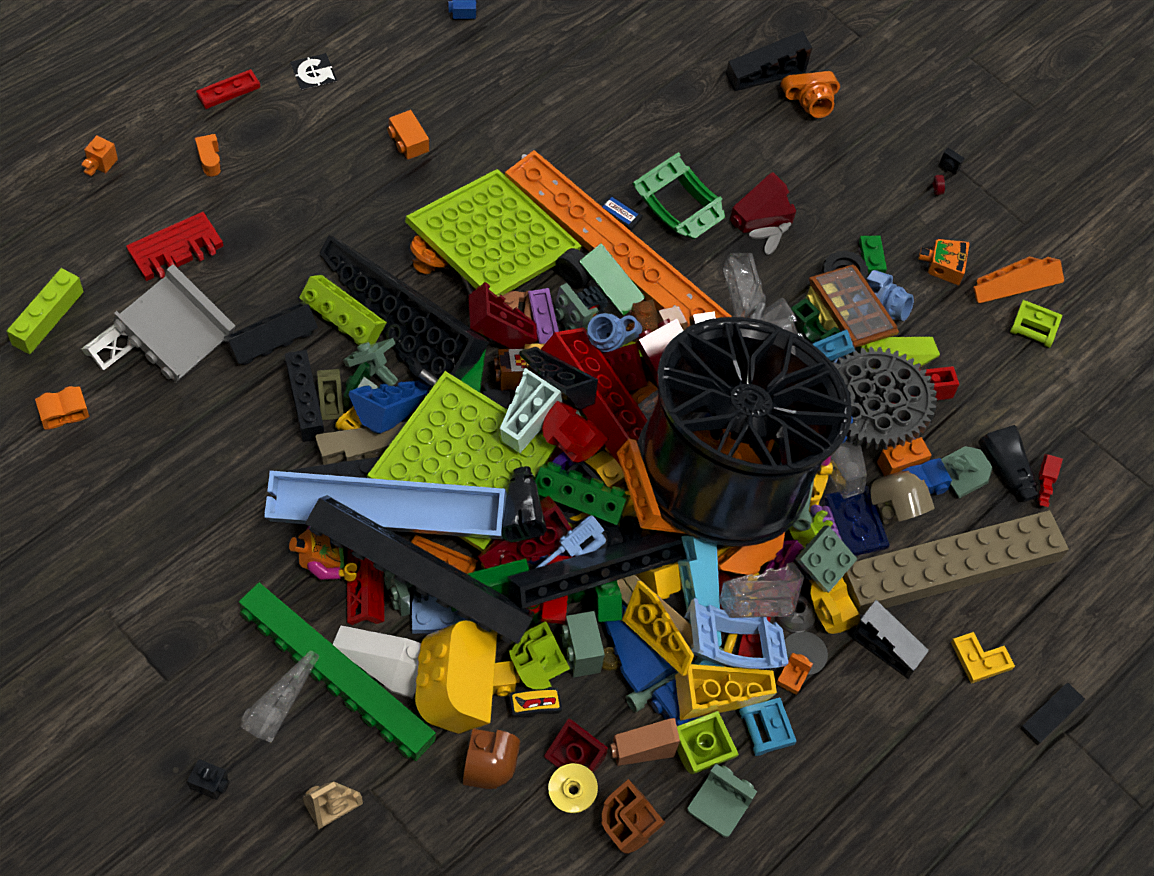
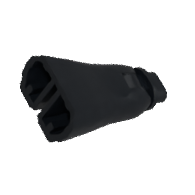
(1009, 456)
(523, 508)

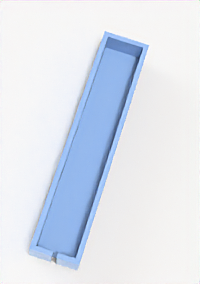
(392, 503)

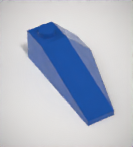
(639, 661)

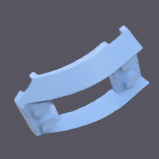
(709, 620)

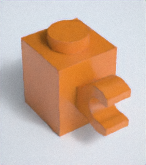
(100, 155)

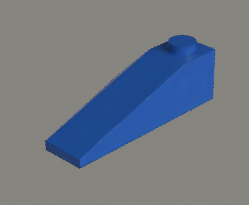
(387, 405)

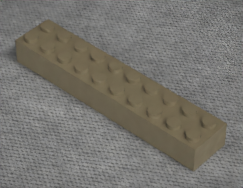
(955, 562)

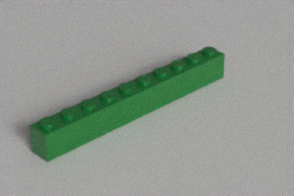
(338, 672)

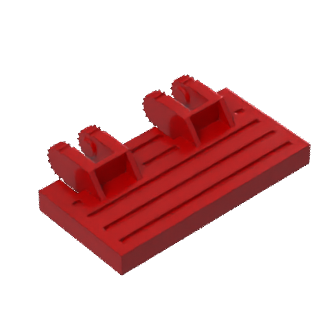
(174, 245)

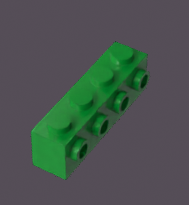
(581, 493)

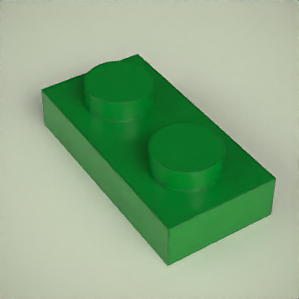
(873, 253)

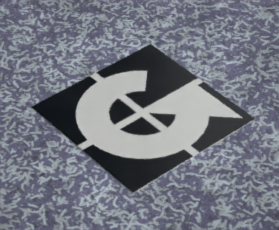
(313, 71)

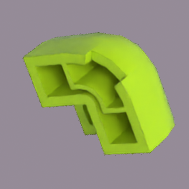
(538, 657)

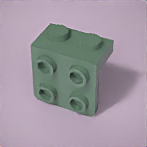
(722, 800)

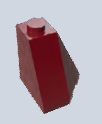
(764, 206)

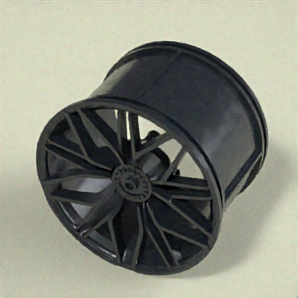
(757, 389)

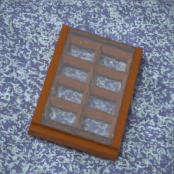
(853, 305)

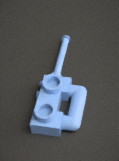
(578, 535)

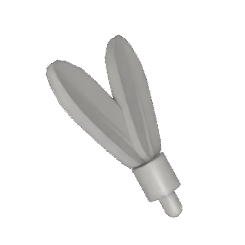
(772, 233)

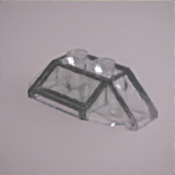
(743, 283)

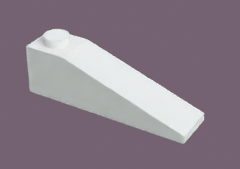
(383, 657)

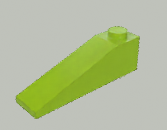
(920, 348)

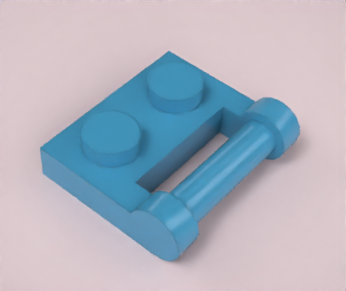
(774, 722)

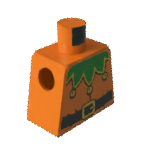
(946, 259)

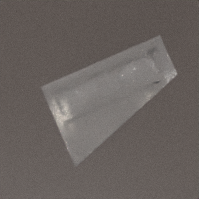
(849, 469)

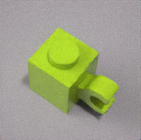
(816, 525)

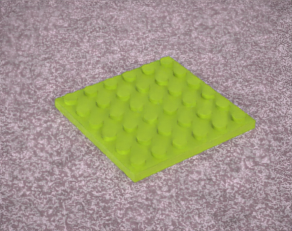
(492, 233)
(458, 442)

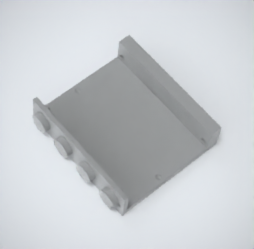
(174, 324)

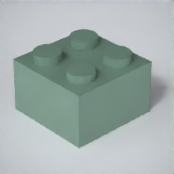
(583, 644)

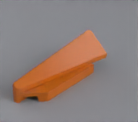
(1019, 278)

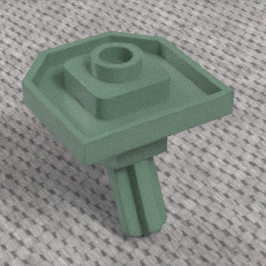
(374, 356)
(967, 469)

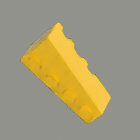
(721, 689)

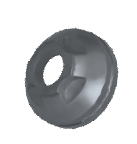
(800, 621)

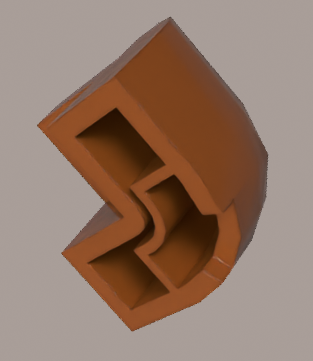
(490, 759)
(630, 818)

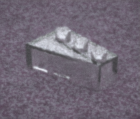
(763, 595)

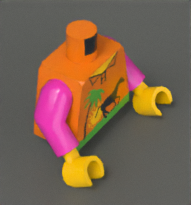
(321, 556)

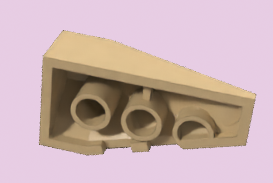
(330, 802)

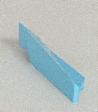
(700, 573)

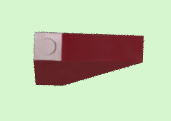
(531, 549)

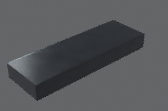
(1052, 713)

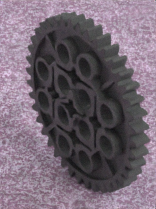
(889, 370)

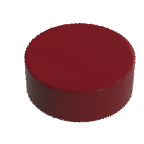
(939, 184)

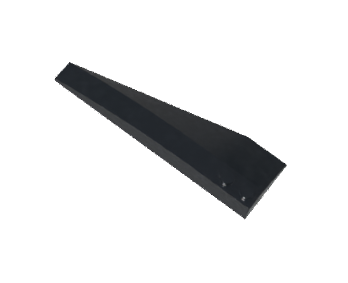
(421, 329)

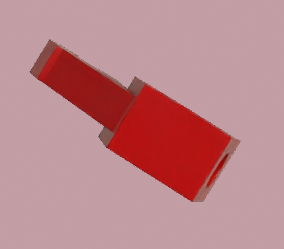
(1048, 474)

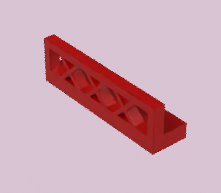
(370, 595)

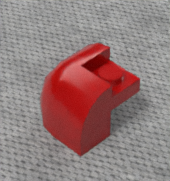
(572, 432)

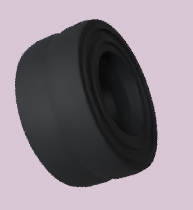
(571, 269)

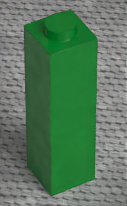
(497, 576)

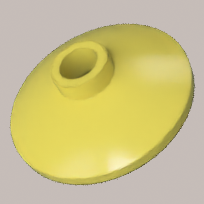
(564, 779)

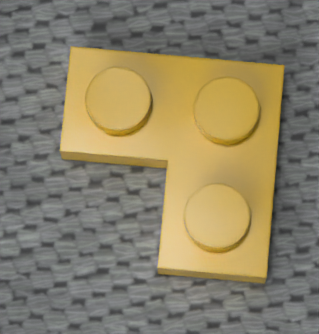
(978, 663)

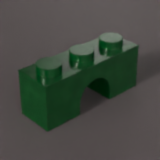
(808, 322)

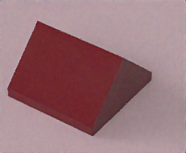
(576, 746)

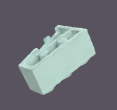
(528, 409)

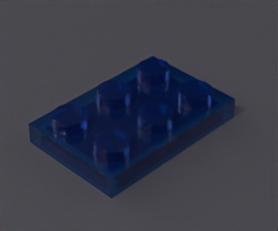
(858, 522)

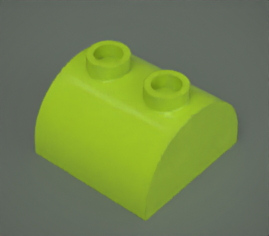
(705, 743)

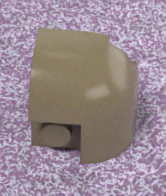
(901, 496)

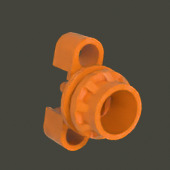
(813, 90)

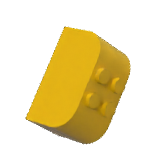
(456, 677)

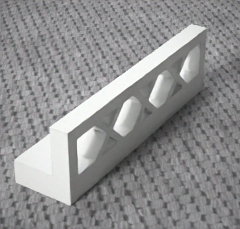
(101, 341)

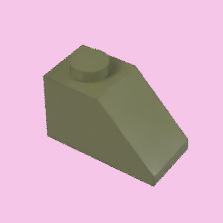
(330, 394)

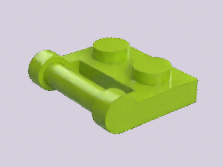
(1038, 318)

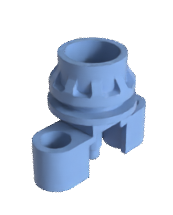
(893, 297)
(610, 332)

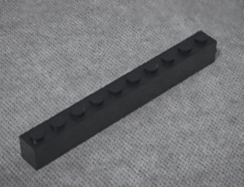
(595, 568)

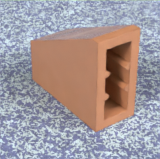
(646, 743)

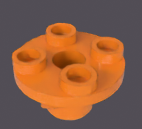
(426, 257)

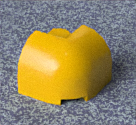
(834, 608)

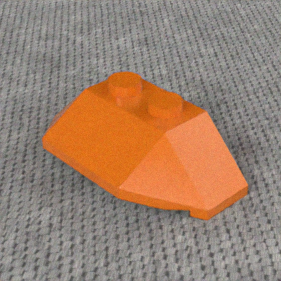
(749, 559)

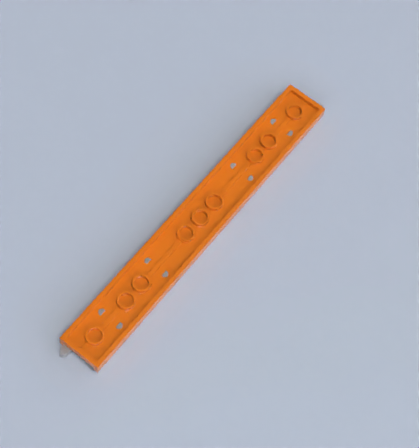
(594, 225)

